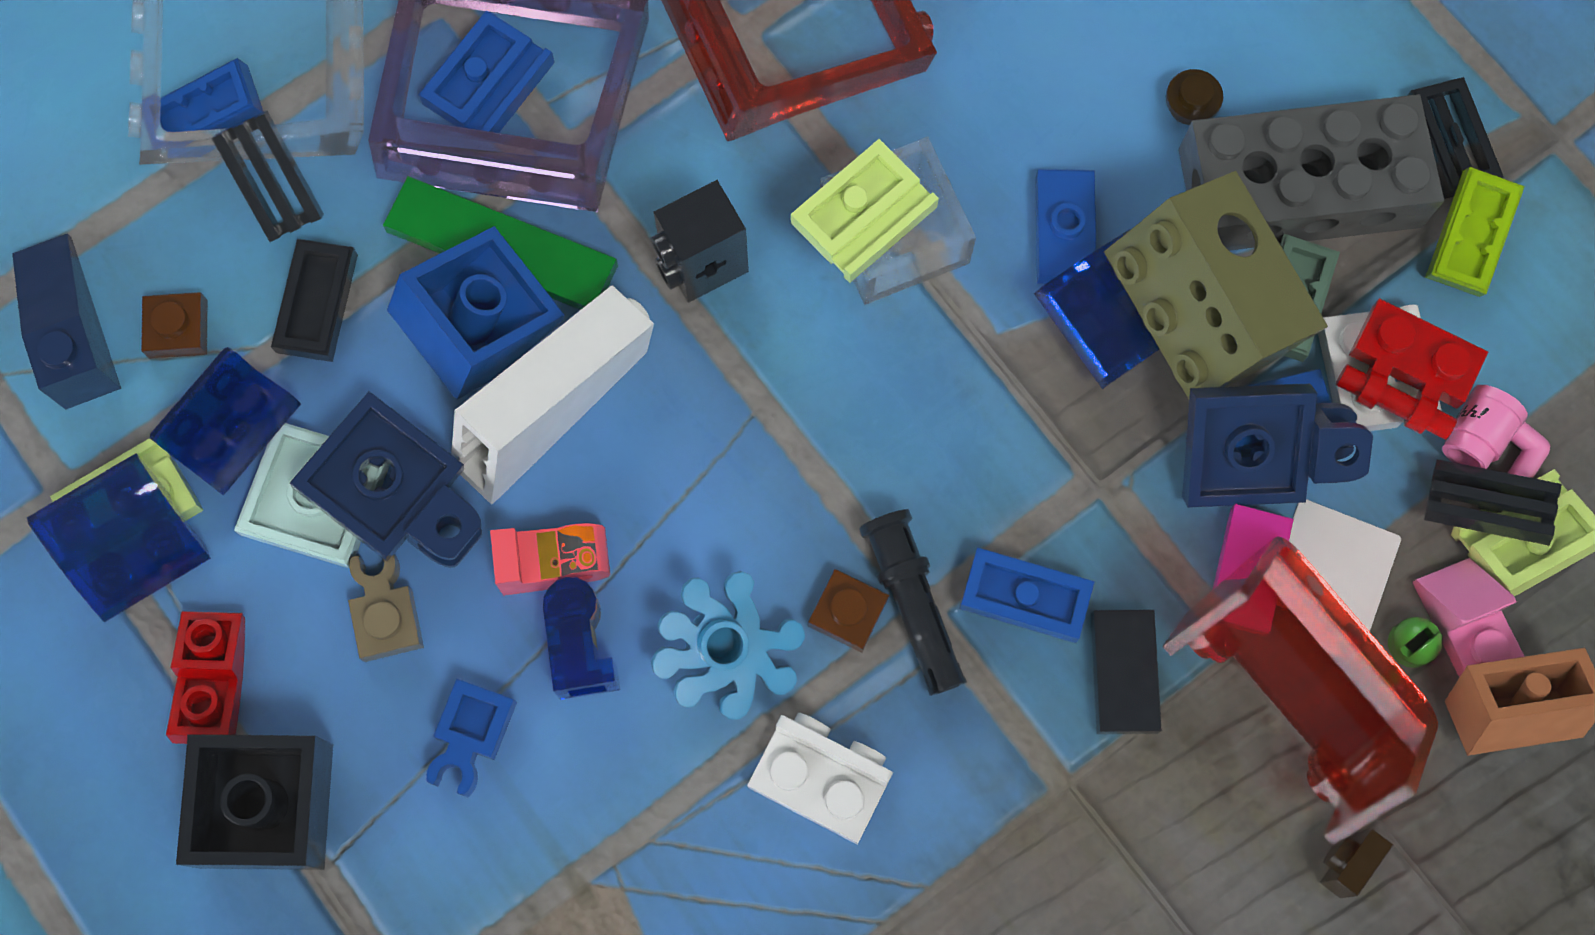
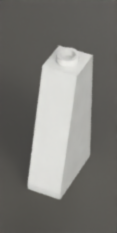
(547, 391)

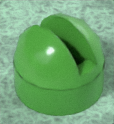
(1406, 631)

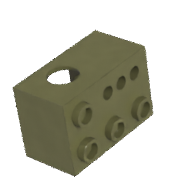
(1201, 303)

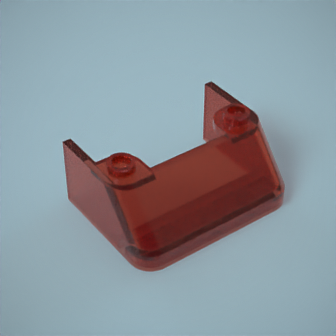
(1324, 675)

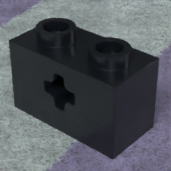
(700, 242)

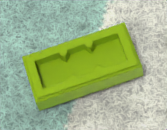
(1474, 232)

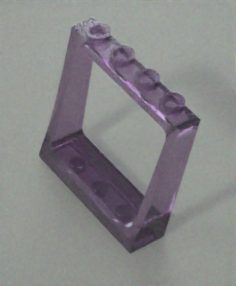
(497, 161)

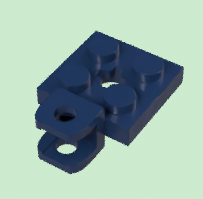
(1297, 443)
(415, 503)

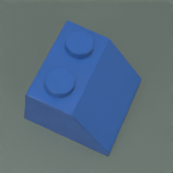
(473, 311)

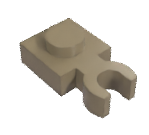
(385, 617)

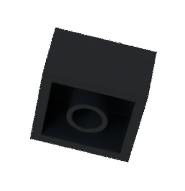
(255, 802)

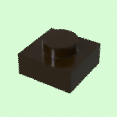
(1354, 862)

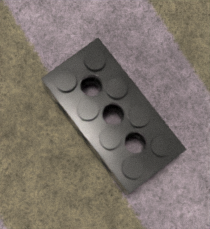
(1321, 168)

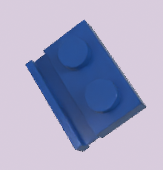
(487, 76)

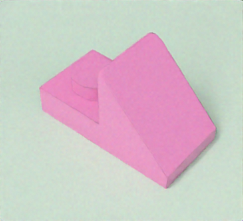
(1469, 614)

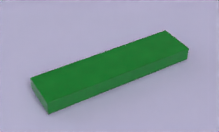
(444, 220)

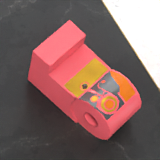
(540, 557)

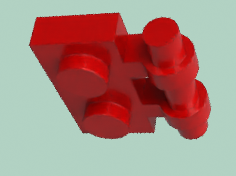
(1415, 354)

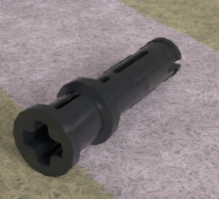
(905, 575)

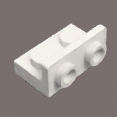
(821, 777)

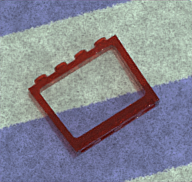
(747, 105)

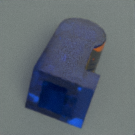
(570, 626)

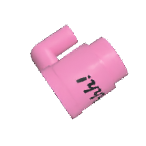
(1487, 427)

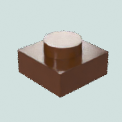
(174, 325)
(848, 610)

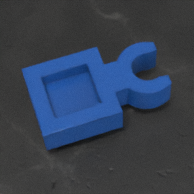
(472, 726)

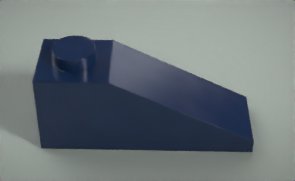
(61, 324)

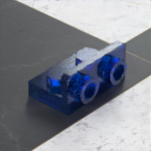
(224, 420)

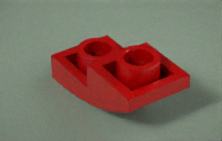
(208, 673)

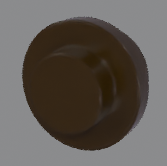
(1194, 96)

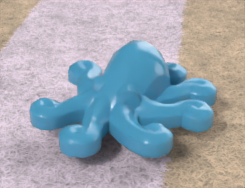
(726, 645)

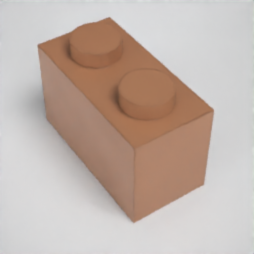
(1524, 701)

